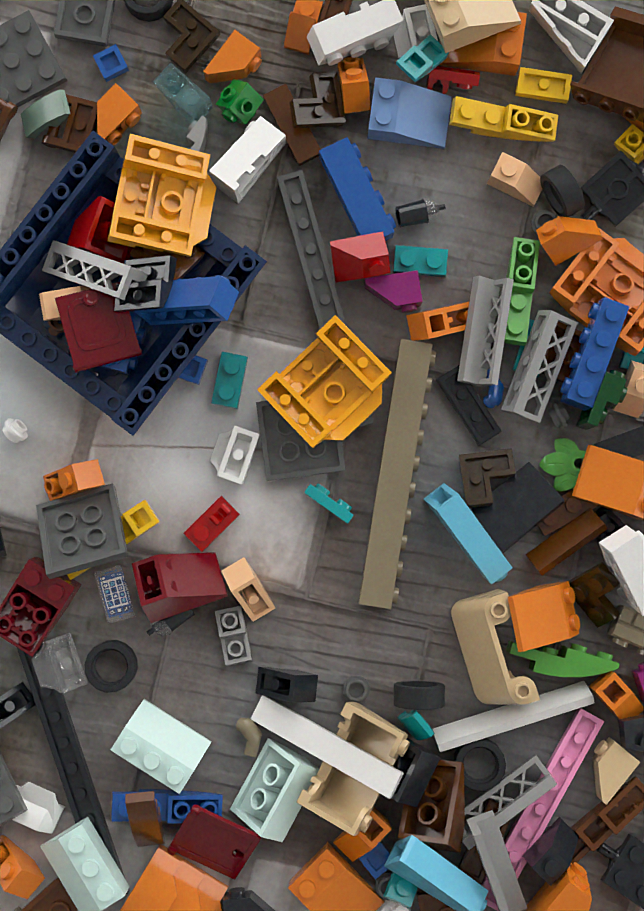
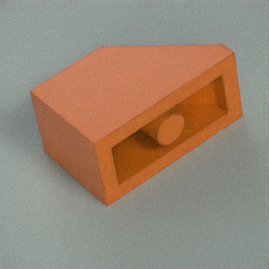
(233, 60)
(567, 237)

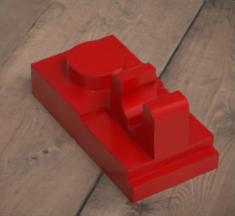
(464, 78)
(211, 523)

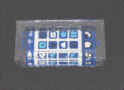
(114, 594)

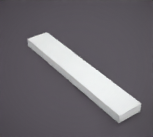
(512, 716)
(327, 746)

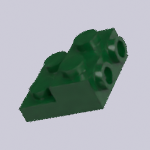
(609, 394)

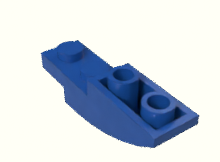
(173, 806)

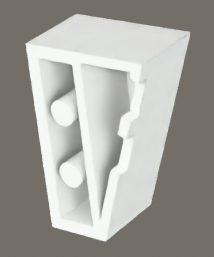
(573, 27)
(354, 32)
(247, 159)
(625, 555)

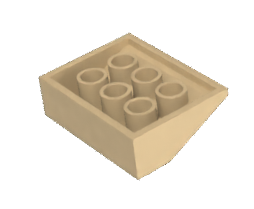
(470, 20)

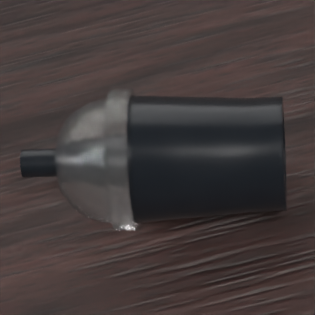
(418, 212)
(169, 624)

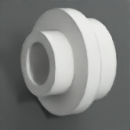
(15, 430)

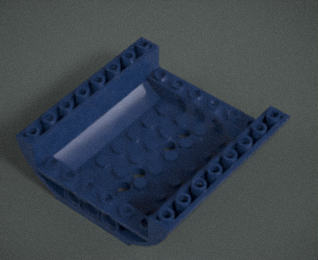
(166, 347)

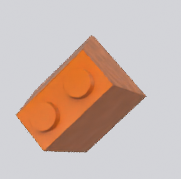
(567, 893)

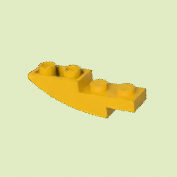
(503, 122)

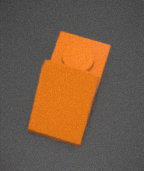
(304, 16)

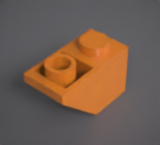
(354, 85)
(115, 114)
(73, 479)
(616, 695)
(358, 845)
(18, 870)

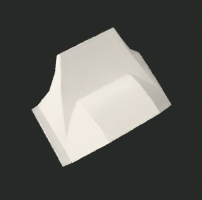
(414, 29)
(234, 453)
(42, 808)

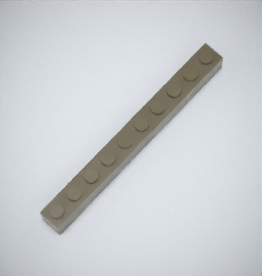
(395, 474)

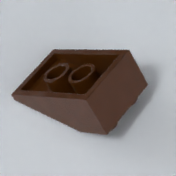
(441, 811)

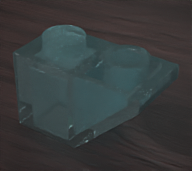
(183, 93)

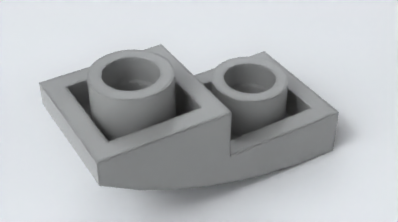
(198, 134)
(233, 636)

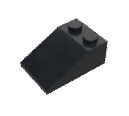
(418, 767)

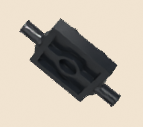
(615, 189)
(626, 869)

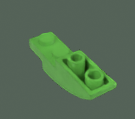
(523, 271)
(571, 662)

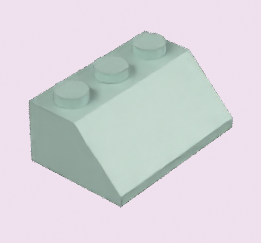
(161, 746)
(272, 790)
(85, 867)

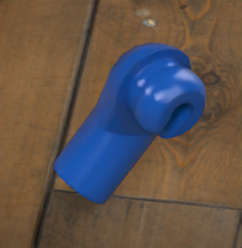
(495, 394)

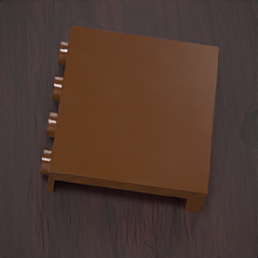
(617, 69)

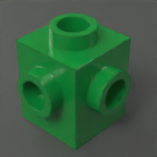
(239, 102)

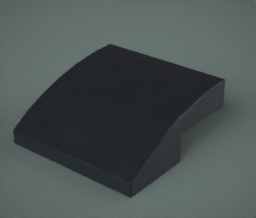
(152, 292)

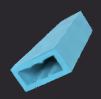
(468, 533)
(436, 875)

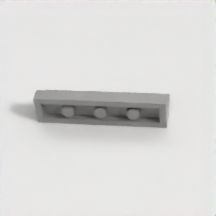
(90, 263)
(482, 331)
(531, 361)
(516, 804)
(496, 862)

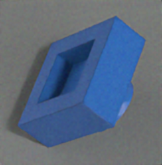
(111, 63)
(194, 371)
(375, 860)

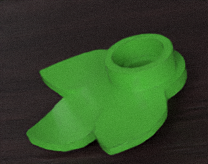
(563, 464)

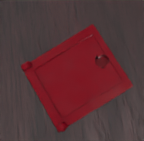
(96, 331)
(212, 840)

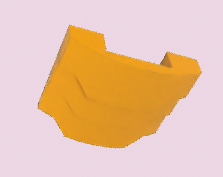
(162, 197)
(328, 385)

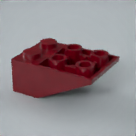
(177, 583)
(34, 606)

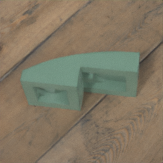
(45, 112)

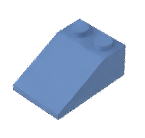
(408, 114)

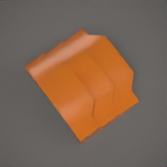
(611, 271)
(174, 885)

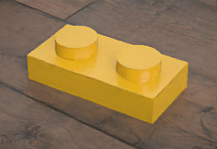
(543, 85)

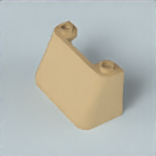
(482, 652)
(340, 796)

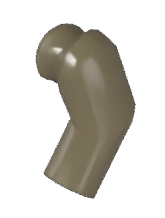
(251, 733)

